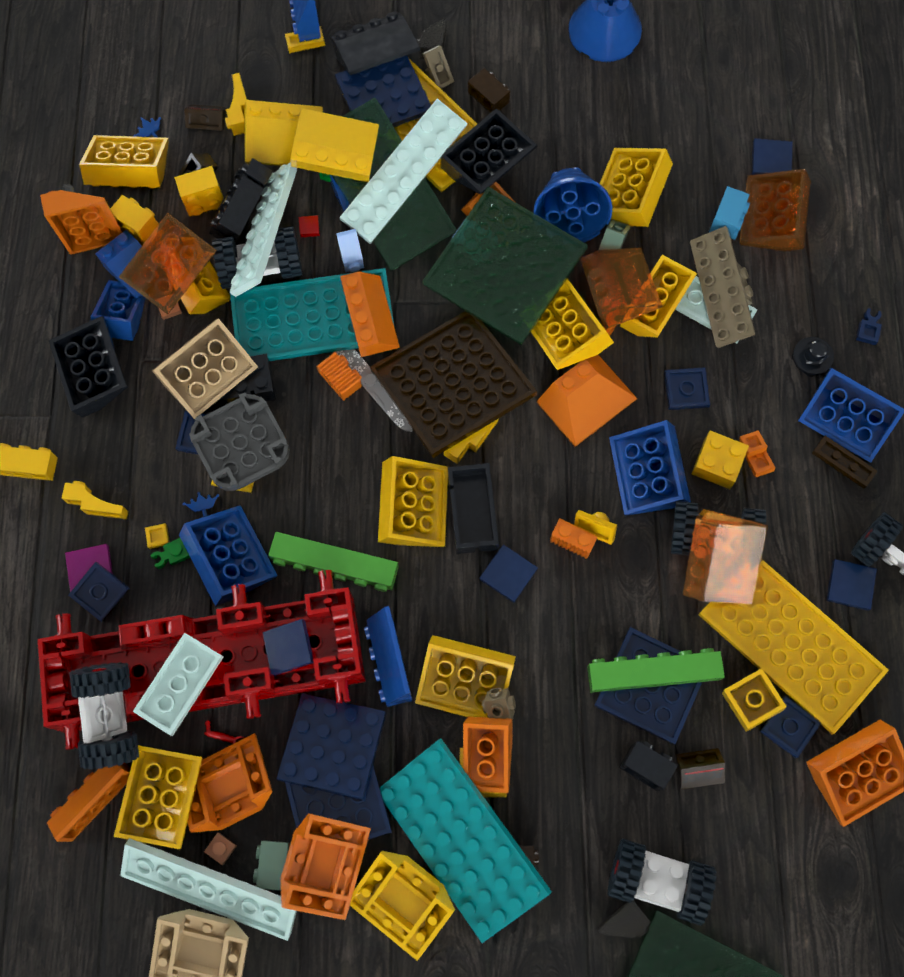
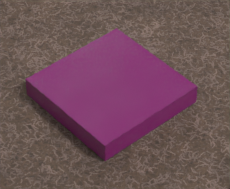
(81, 561)

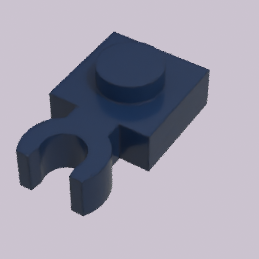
(868, 329)

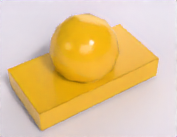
(597, 524)

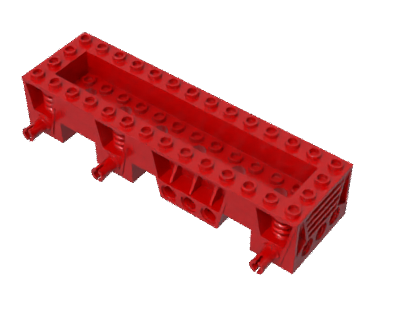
(236, 629)

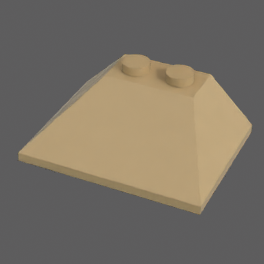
(198, 946)

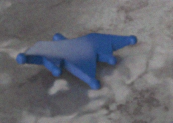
(148, 128)
(202, 503)

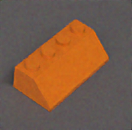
(369, 313)
(87, 802)

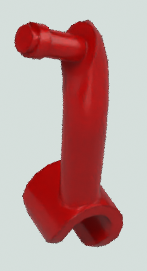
(222, 736)

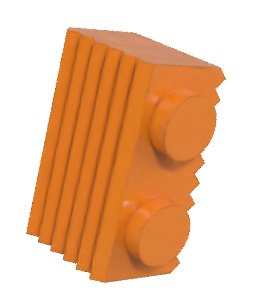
(339, 375)
(573, 538)

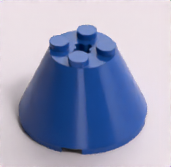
(605, 29)
(575, 204)

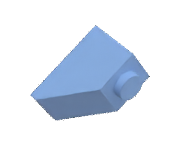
(350, 250)

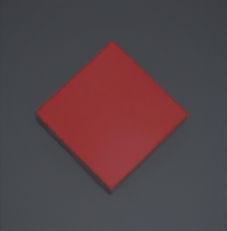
(309, 226)

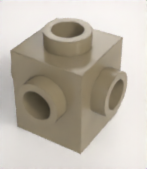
(499, 704)

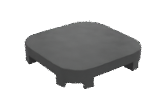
(239, 442)

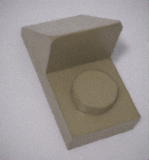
(438, 67)

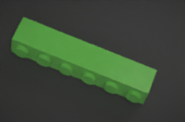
(344, 563)
(655, 671)

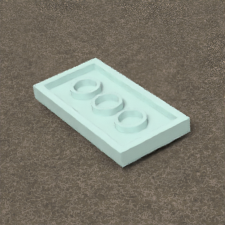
(694, 305)
(178, 684)

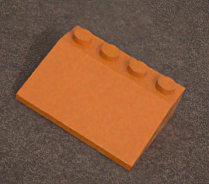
(80, 220)
(860, 771)

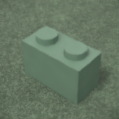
(271, 864)

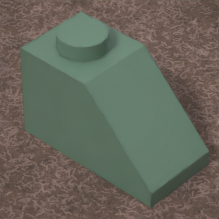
(614, 235)

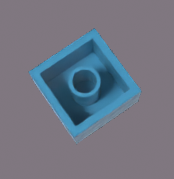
(731, 211)

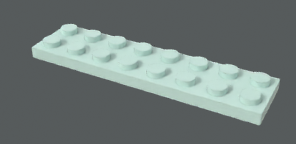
(403, 171)
(263, 230)
(206, 888)

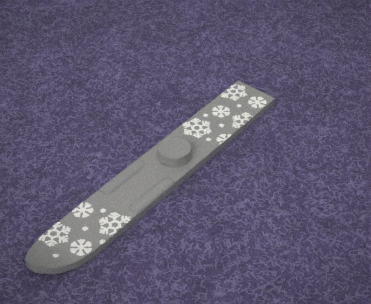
(374, 388)

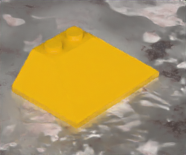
(403, 902)

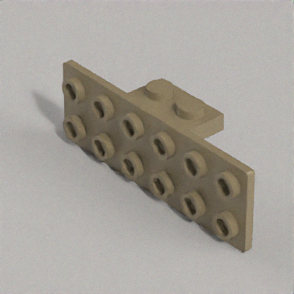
(723, 287)

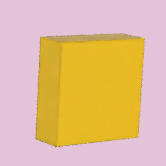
(157, 535)

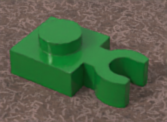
(174, 553)

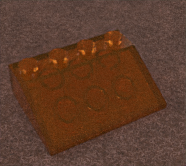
(777, 210)
(167, 263)
(620, 285)
(724, 558)

